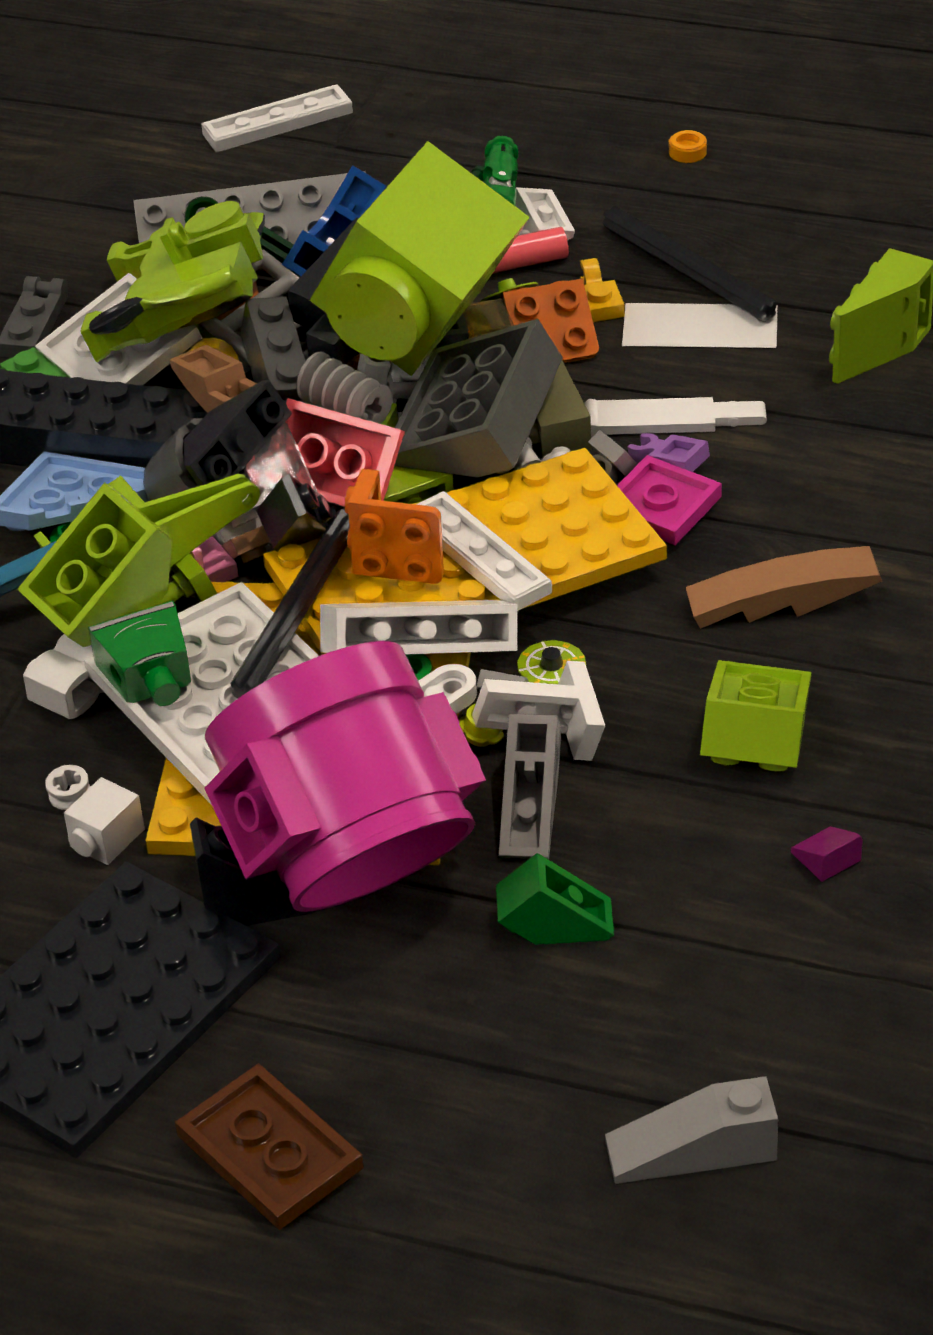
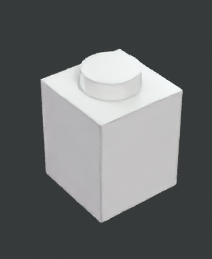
(104, 821)

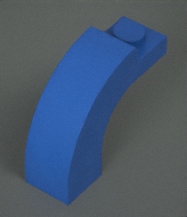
(350, 202)

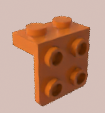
(563, 314)
(392, 537)

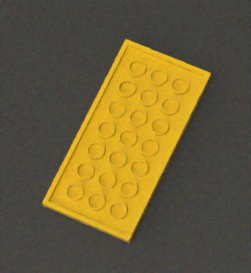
(554, 513)

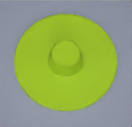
(507, 285)

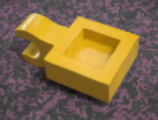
(602, 296)

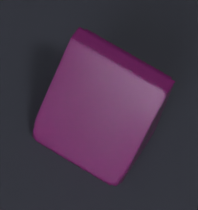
(829, 852)

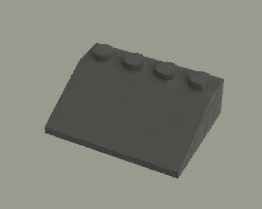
(478, 402)

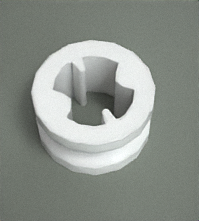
(58, 782)

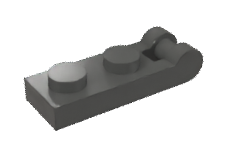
(33, 315)

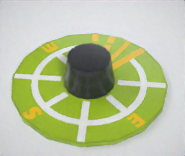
(546, 661)

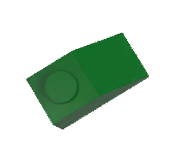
(552, 905)

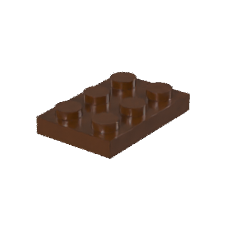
(269, 1146)

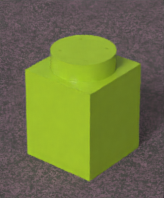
(417, 260)

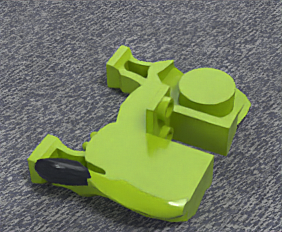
(180, 276)

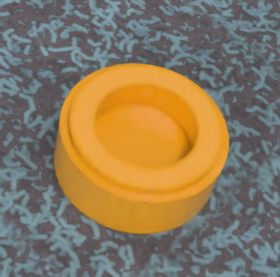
(687, 146)

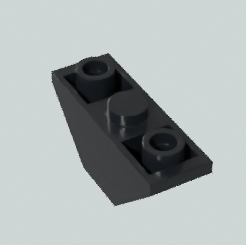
(234, 433)
(294, 513)
(224, 884)

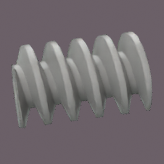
(342, 389)

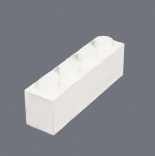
(422, 625)

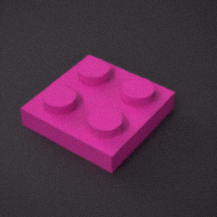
(669, 496)

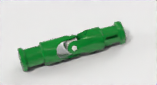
(501, 167)

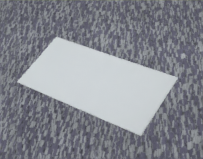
(696, 326)

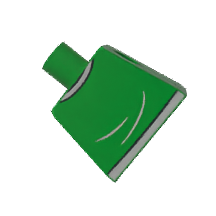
(143, 654)

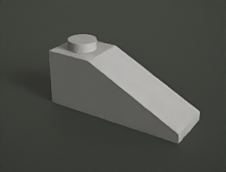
(529, 785)
(701, 1132)

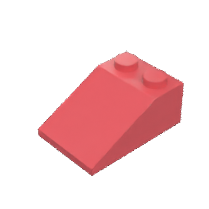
(340, 446)

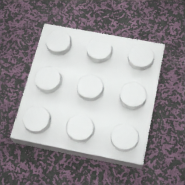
(129, 365)

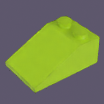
(755, 715)

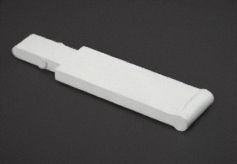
(671, 415)

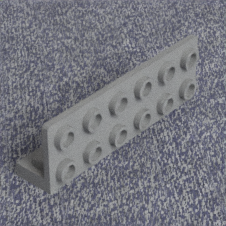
(286, 205)

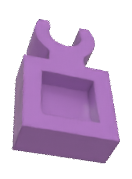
(676, 450)

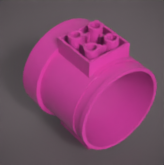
(341, 775)

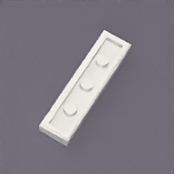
(276, 118)
(487, 555)

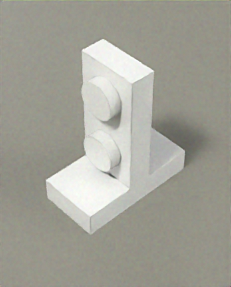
(570, 700)

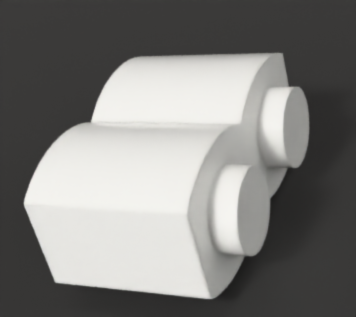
(61, 680)

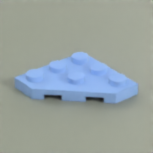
(58, 489)

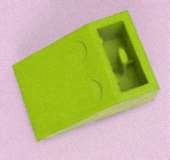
(883, 315)

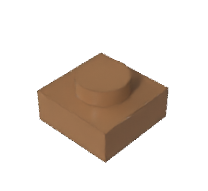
(248, 545)

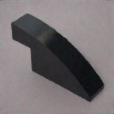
(305, 313)

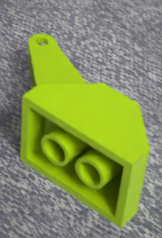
(121, 554)

